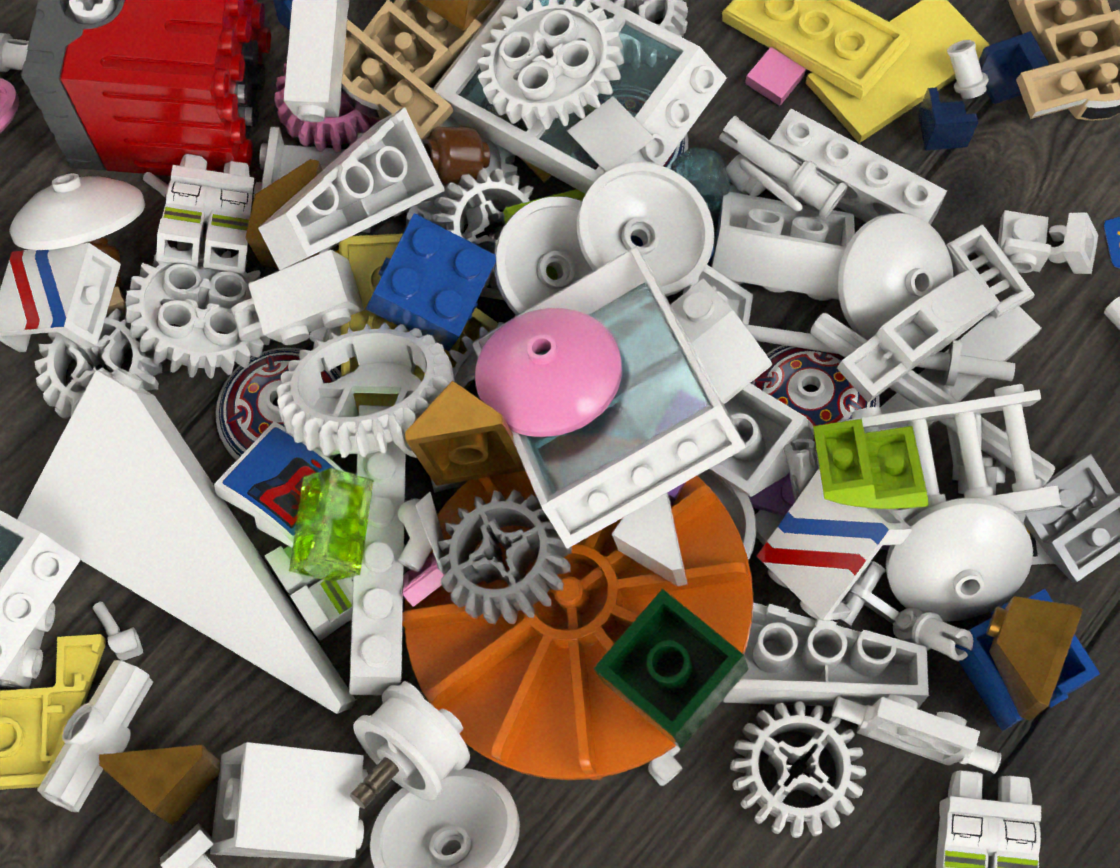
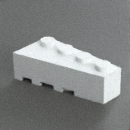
(818, 661)

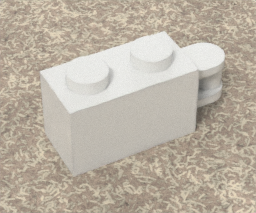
(300, 300)

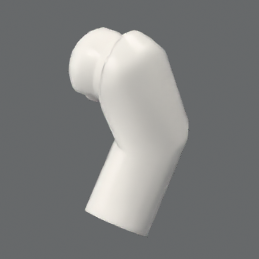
(418, 546)

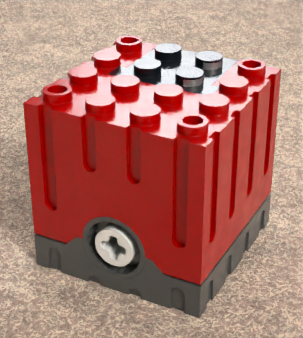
(148, 80)

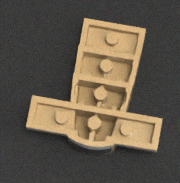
(1082, 56)
(401, 59)

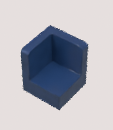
(1006, 61)
(945, 123)

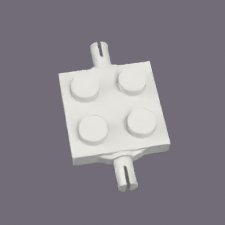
(902, 725)

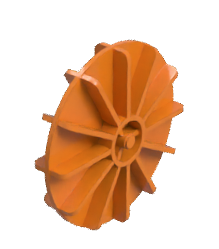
(531, 684)

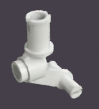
(910, 624)

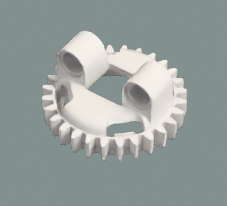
(386, 359)

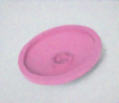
(551, 390)

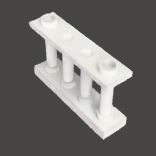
(1027, 491)

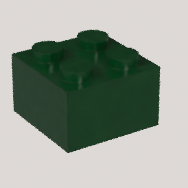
(672, 668)

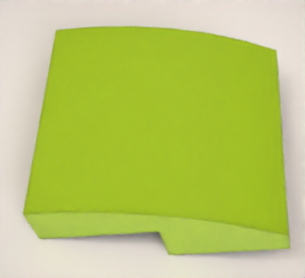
(870, 467)

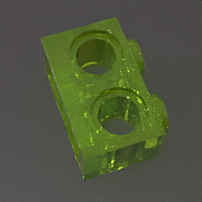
(331, 525)

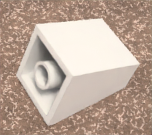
(287, 803)

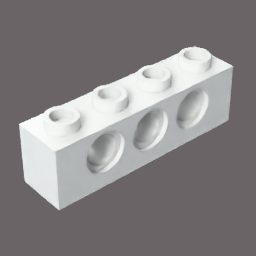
(873, 181)

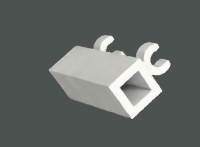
(316, 58)

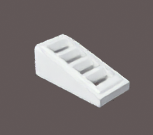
(989, 253)

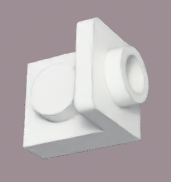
(1024, 240)

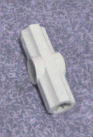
(92, 731)

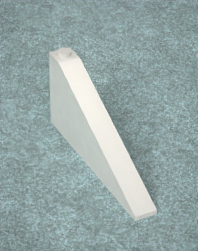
(148, 516)

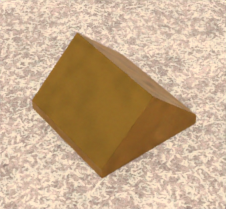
(462, 439)
(165, 778)

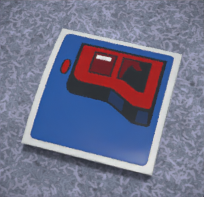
(270, 480)

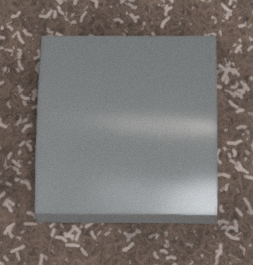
(1086, 524)

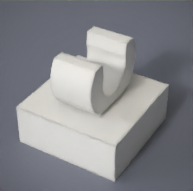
(1079, 243)
(189, 851)

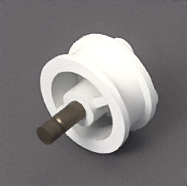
(409, 745)

